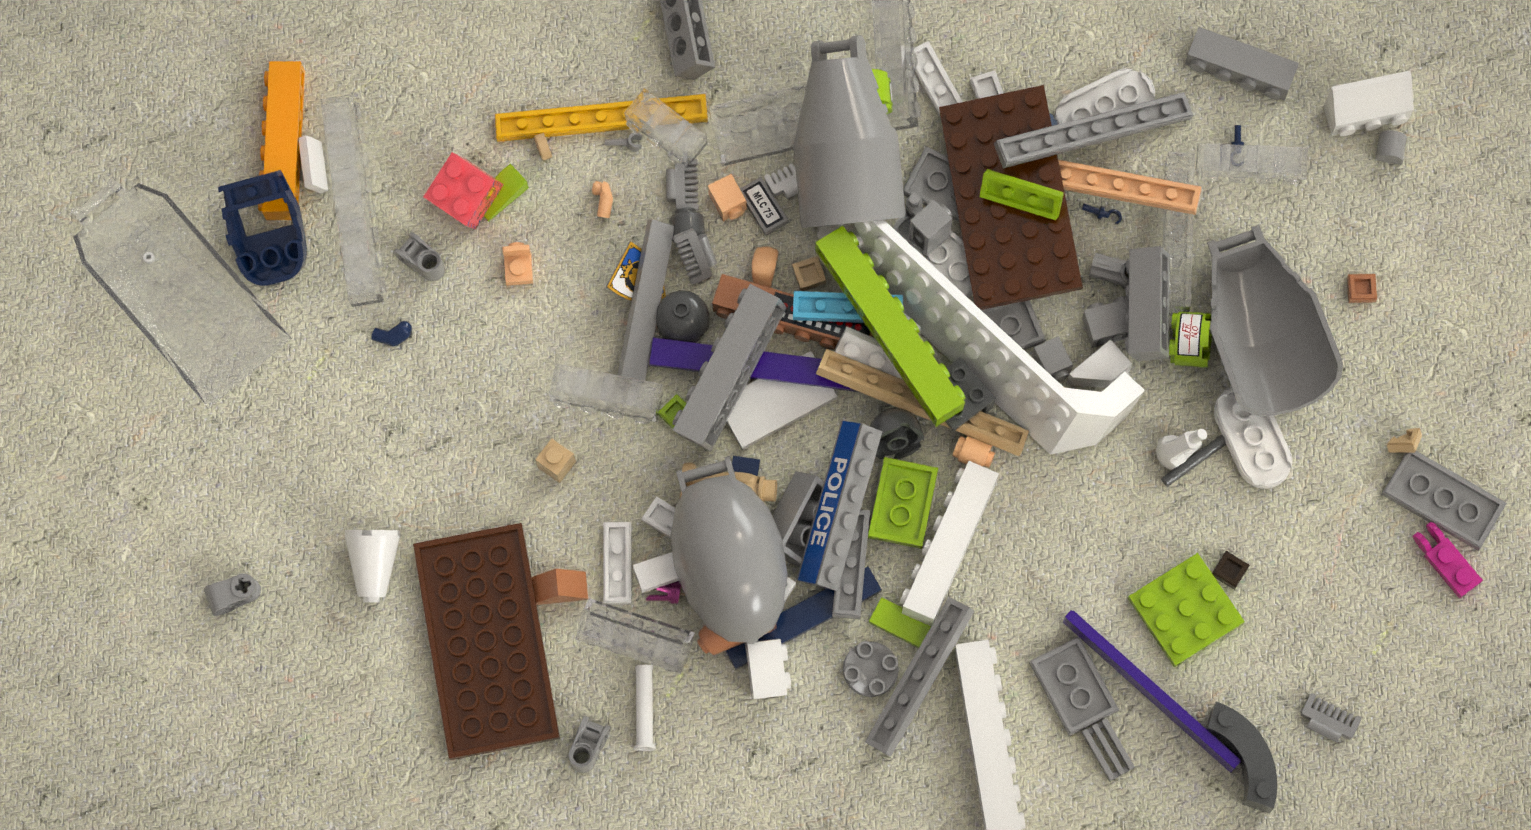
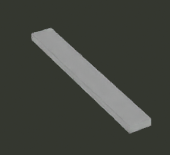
(1093, 130)

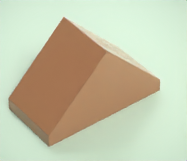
(560, 586)

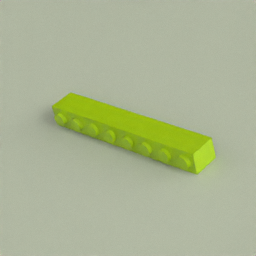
(890, 326)

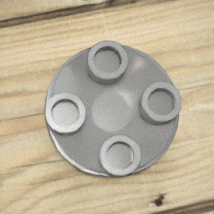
(870, 669)

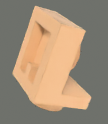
(518, 264)

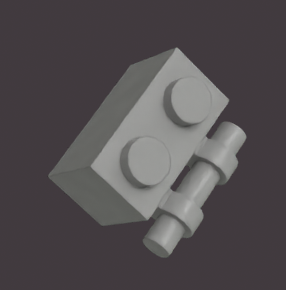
(928, 225)

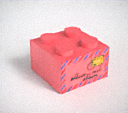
(463, 190)

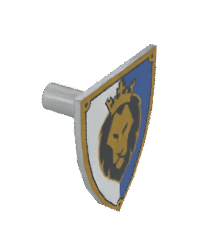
(625, 273)

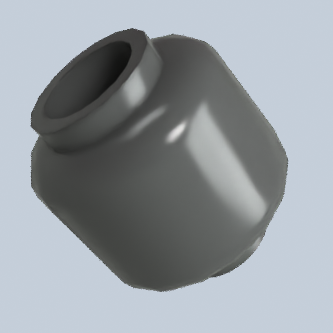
(685, 219)

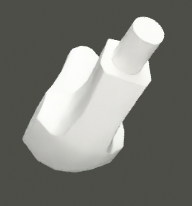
(1175, 450)

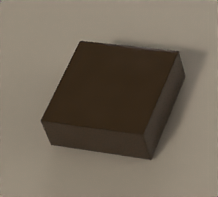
(1230, 570)

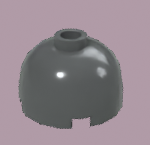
(682, 316)
(900, 433)

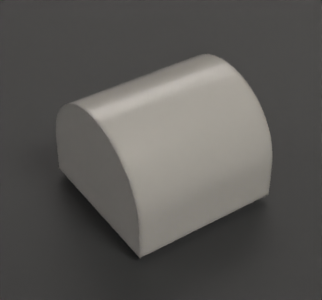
(1391, 147)

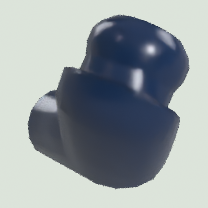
(394, 336)

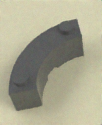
(1255, 756)

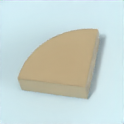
(1406, 443)

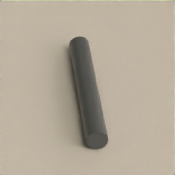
(1194, 460)

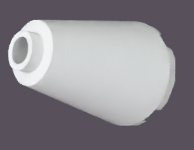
(372, 560)

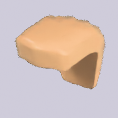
(764, 265)

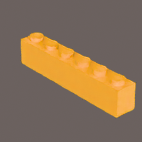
(282, 129)

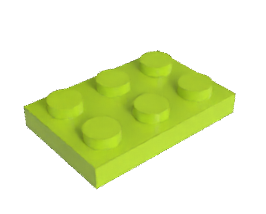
(903, 502)

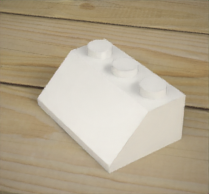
(1369, 103)

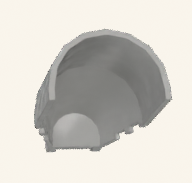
(845, 143)
(1269, 328)

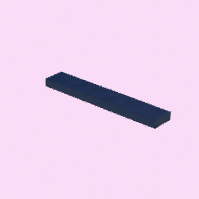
(803, 618)

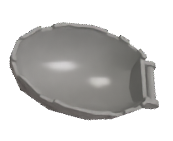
(728, 554)

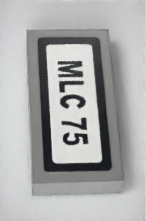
(763, 206)

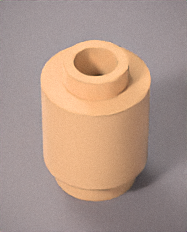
(973, 450)

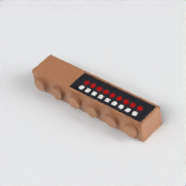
(824, 332)

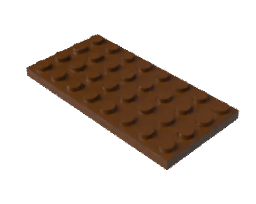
(1007, 250)
(486, 641)

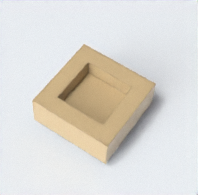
(809, 273)

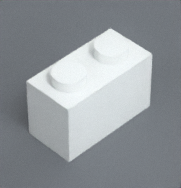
(767, 668)

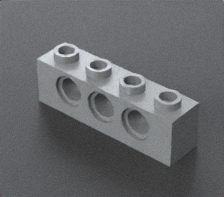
(687, 37)

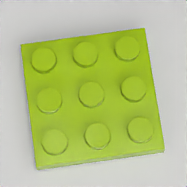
(1186, 610)

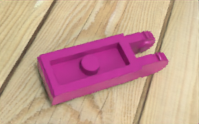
(1448, 561)

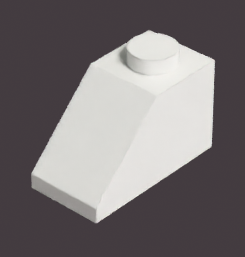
(1101, 367)

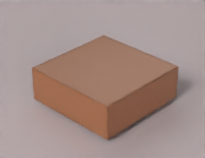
(1361, 288)

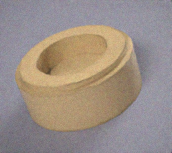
(542, 146)

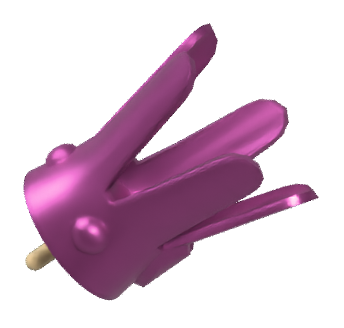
(673, 593)

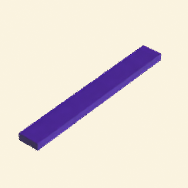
(770, 367)
(1151, 691)

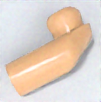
(606, 198)

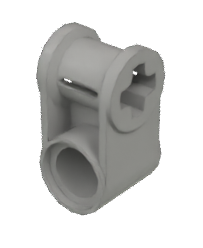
(417, 255)
(227, 594)
(589, 739)

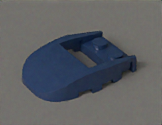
(272, 254)

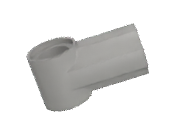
(1109, 270)

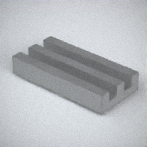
(1116, 742)

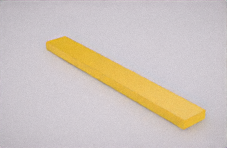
(587, 118)

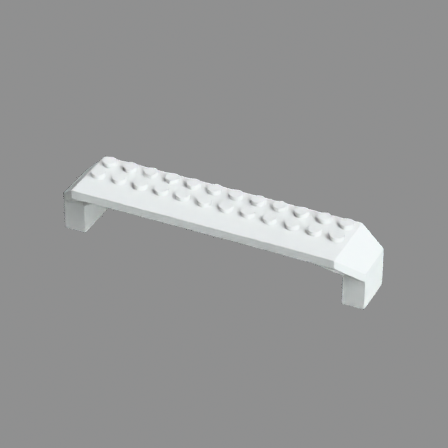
(1023, 389)

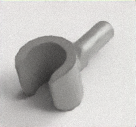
(626, 142)

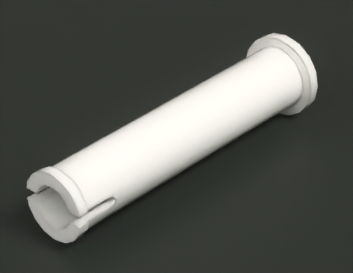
(644, 708)

